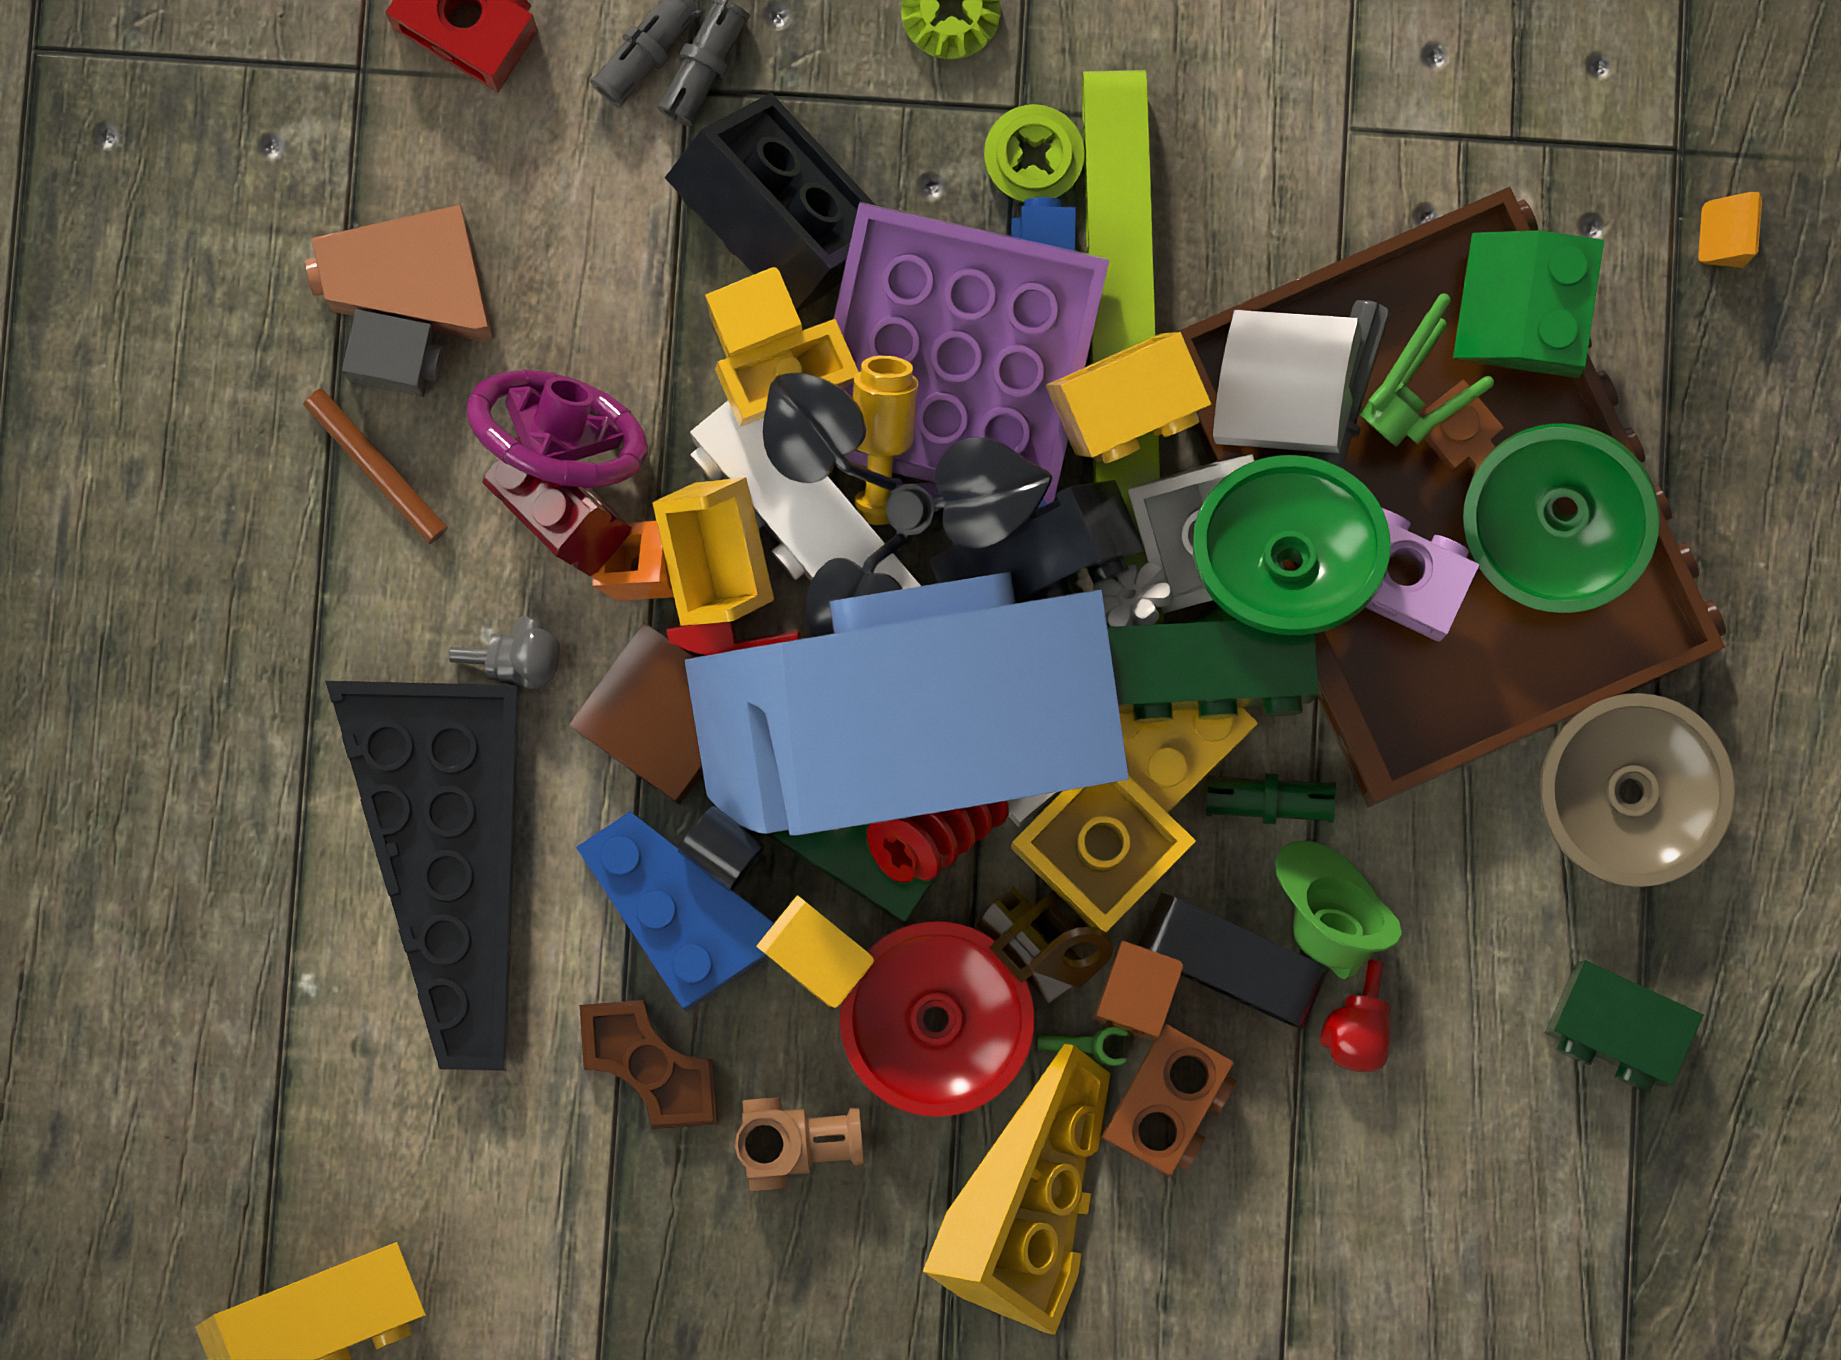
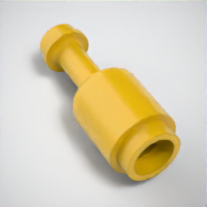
(888, 402)

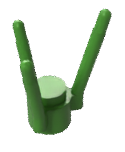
(1395, 407)

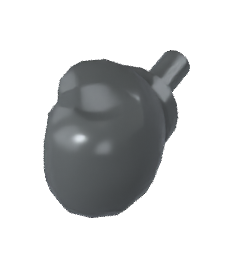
(521, 658)

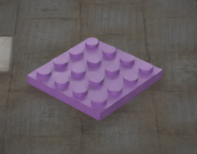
(980, 325)

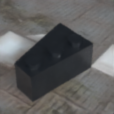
(1058, 545)

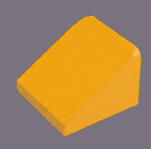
(1730, 230)

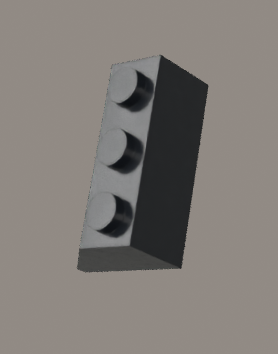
(772, 196)

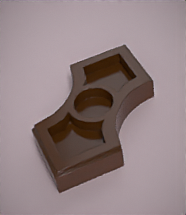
(672, 1085)

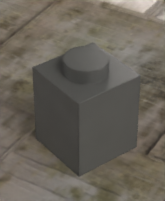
(392, 353)

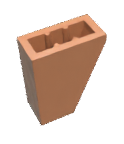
(405, 270)

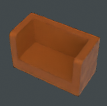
(1138, 991)

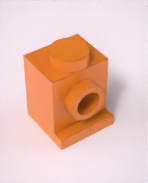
(636, 567)

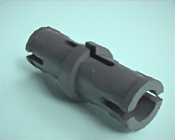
(644, 49)
(703, 61)

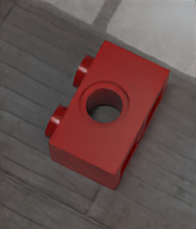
(482, 51)

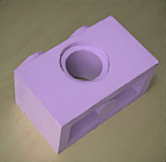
(1442, 584)

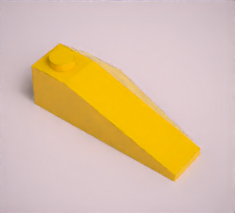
(1017, 1216)

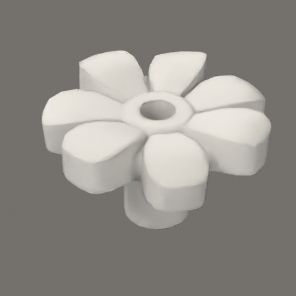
(1135, 596)

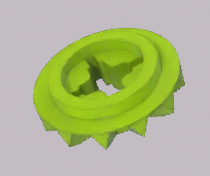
(950, 37)
(1035, 126)

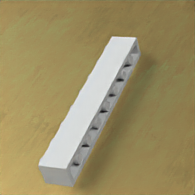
(805, 519)

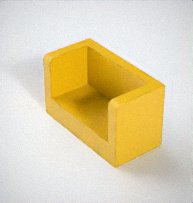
(752, 312)
(713, 551)

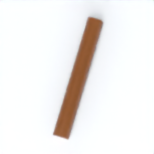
(375, 466)

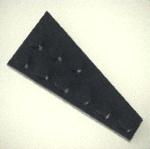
(441, 816)

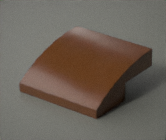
(646, 714)

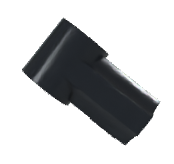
(722, 848)

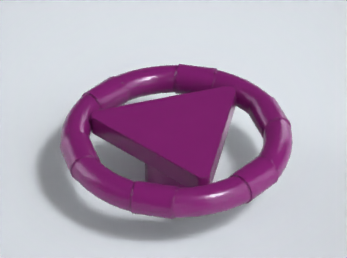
(557, 428)

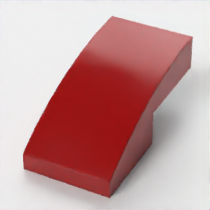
(720, 638)

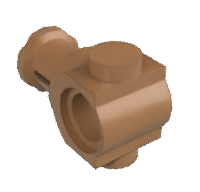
(798, 1138)

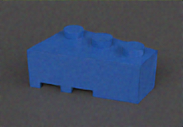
(679, 915)

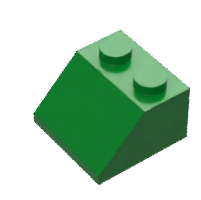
(1529, 301)

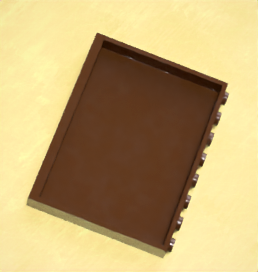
(1504, 669)

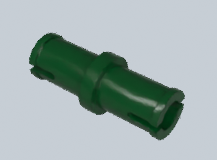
(1271, 798)

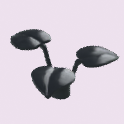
(977, 496)

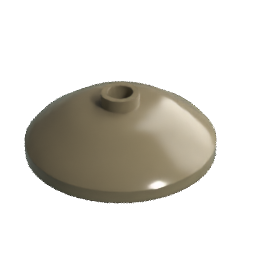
(1681, 783)

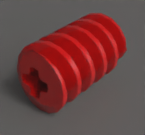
(930, 841)

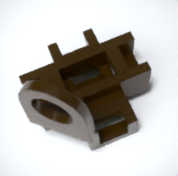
(1038, 943)

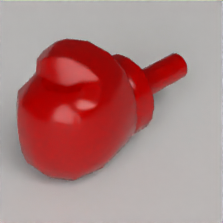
(1360, 1029)

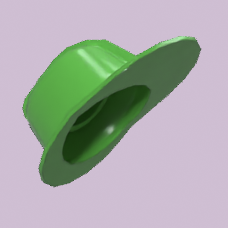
(1336, 909)

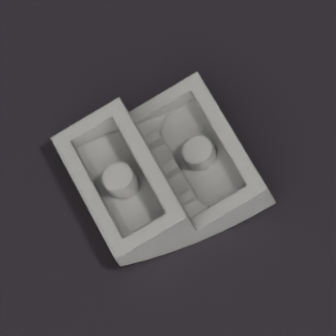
(1286, 381)

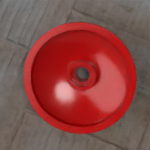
(985, 1030)

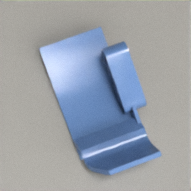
(911, 709)

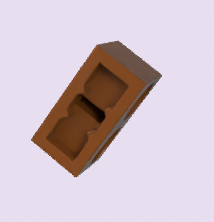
(1154, 1093)

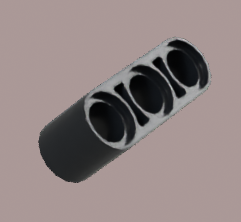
(1234, 960)

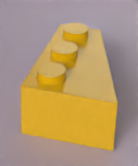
(320, 1313)

